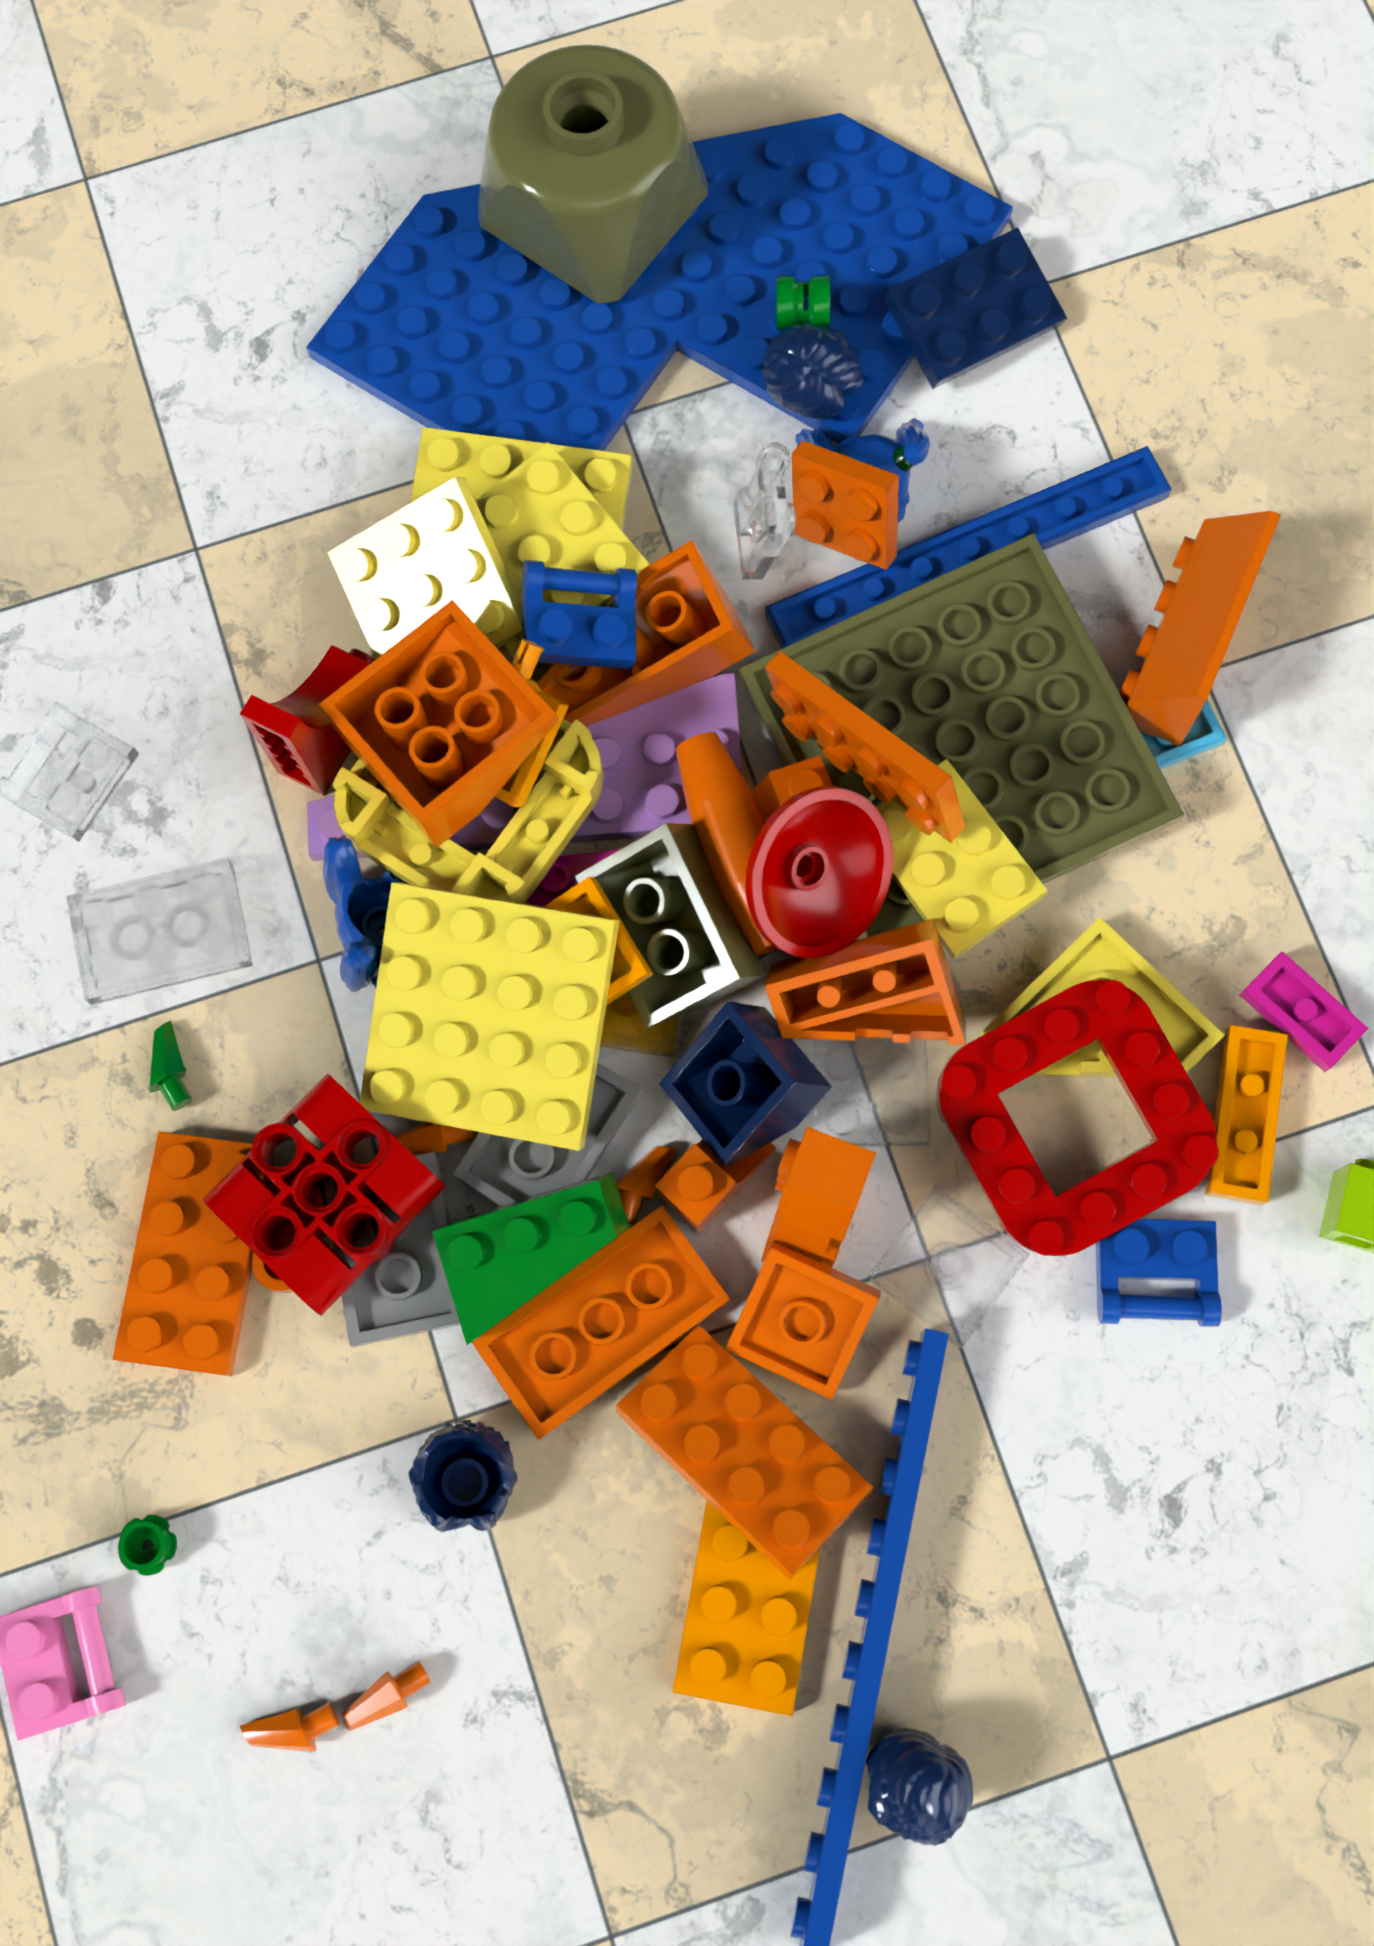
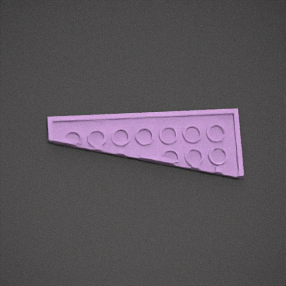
(638, 763)

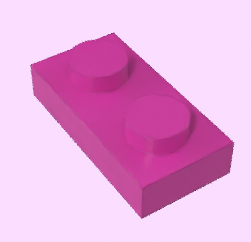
(1303, 1011)

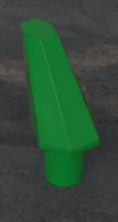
(168, 1068)

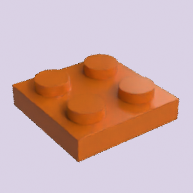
(845, 504)
(803, 1320)

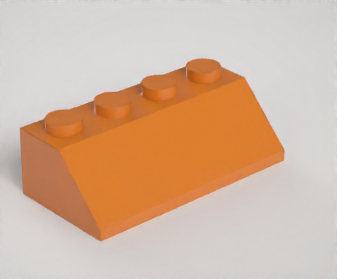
(1196, 623)

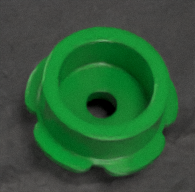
(131, 1548)

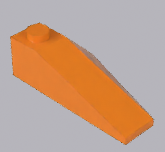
(682, 638)

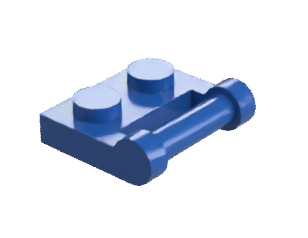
(580, 632)
(1159, 1252)

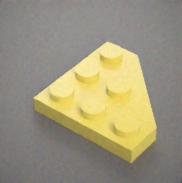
(1106, 956)

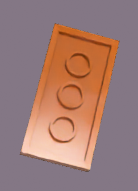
(858, 742)
(186, 1264)
(600, 1322)
(744, 1451)

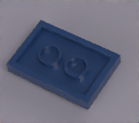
(974, 307)

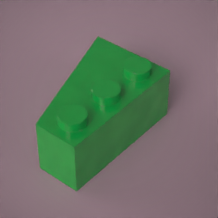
(521, 1248)

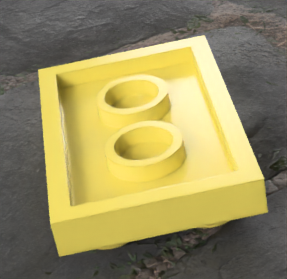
(962, 884)

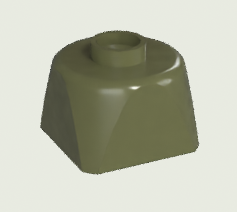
(589, 167)

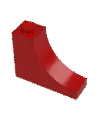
(297, 730)

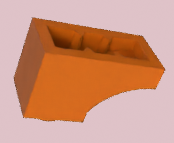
(701, 1184)

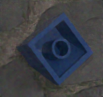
(743, 1082)

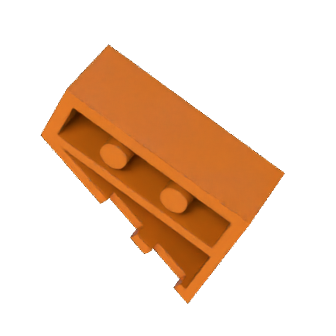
(873, 989)
(819, 1195)

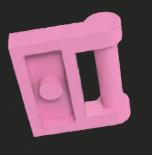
(40, 1667)

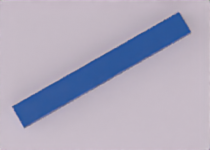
(1050, 514)

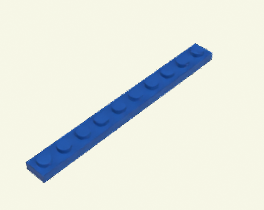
(865, 1660)

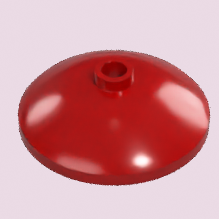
(839, 877)

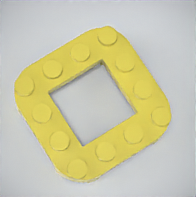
(518, 857)

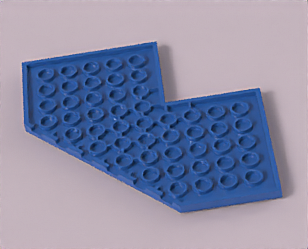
(504, 349)

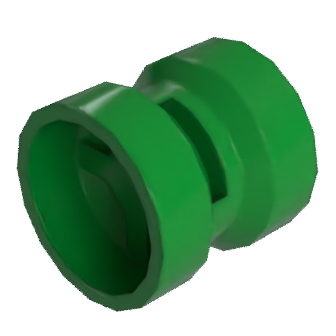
(790, 301)

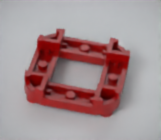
(1150, 1073)

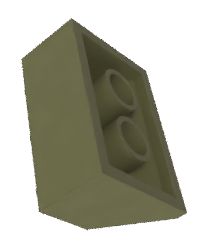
(677, 922)

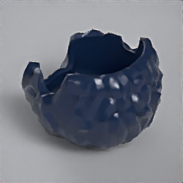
(811, 370)
(463, 1476)
(918, 1786)

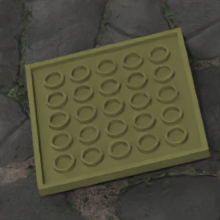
(1008, 692)

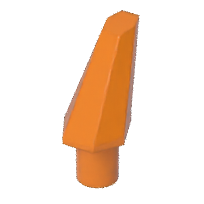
(432, 1137)
(642, 1178)
(385, 1696)
(291, 1729)

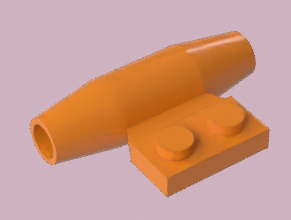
(731, 815)

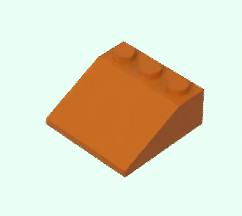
(440, 721)

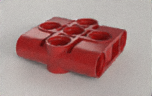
(255, 1209)

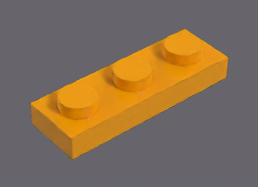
(1247, 1114)

